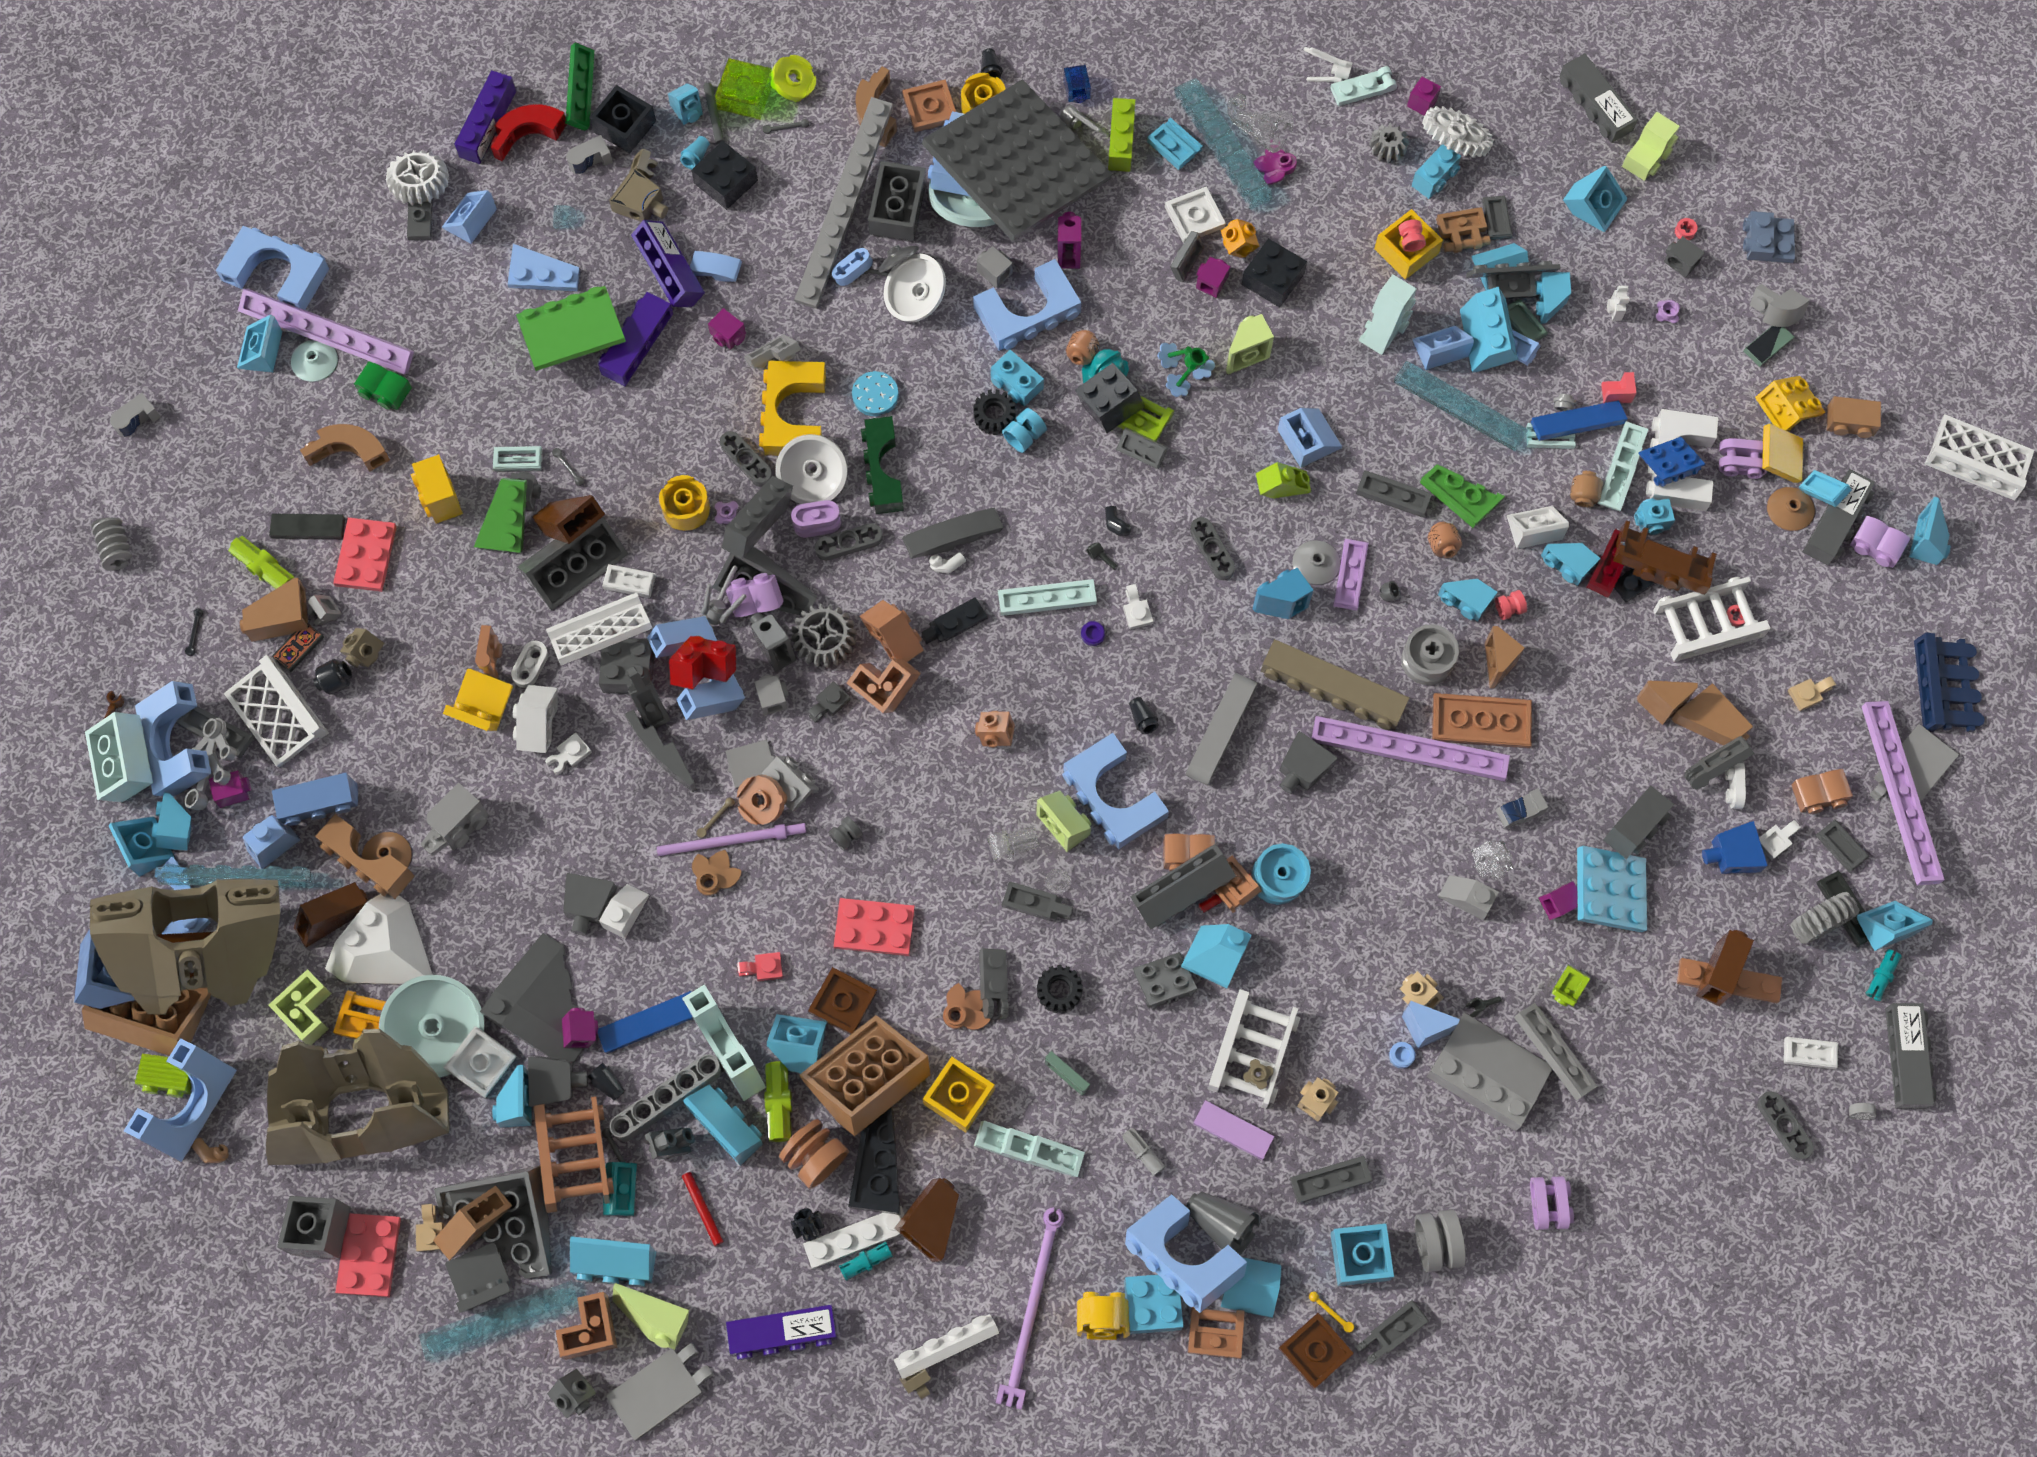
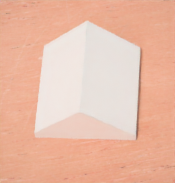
(1537, 526)

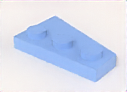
(539, 271)

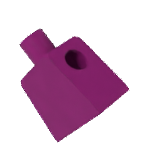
(1069, 232)

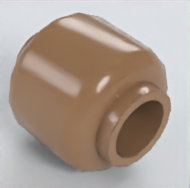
(1586, 489)

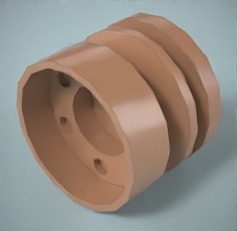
(809, 1149)

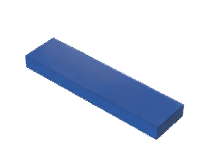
(1578, 420)
(644, 1024)

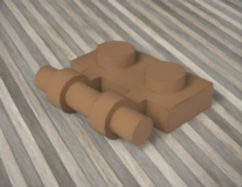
(1461, 223)

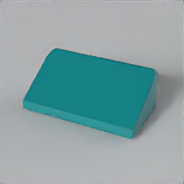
(624, 1185)

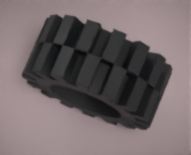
(984, 402)
(1063, 974)

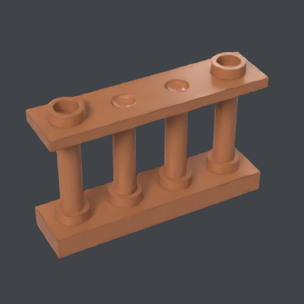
(551, 1169)

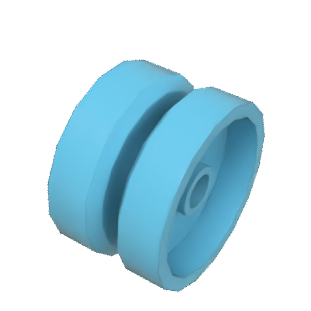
(1294, 873)

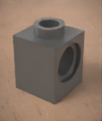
(1683, 256)

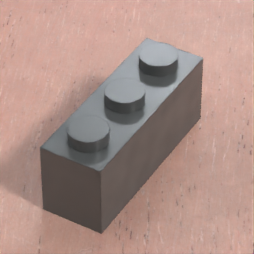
(1639, 823)

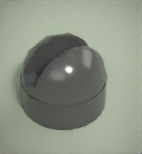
(1389, 591)

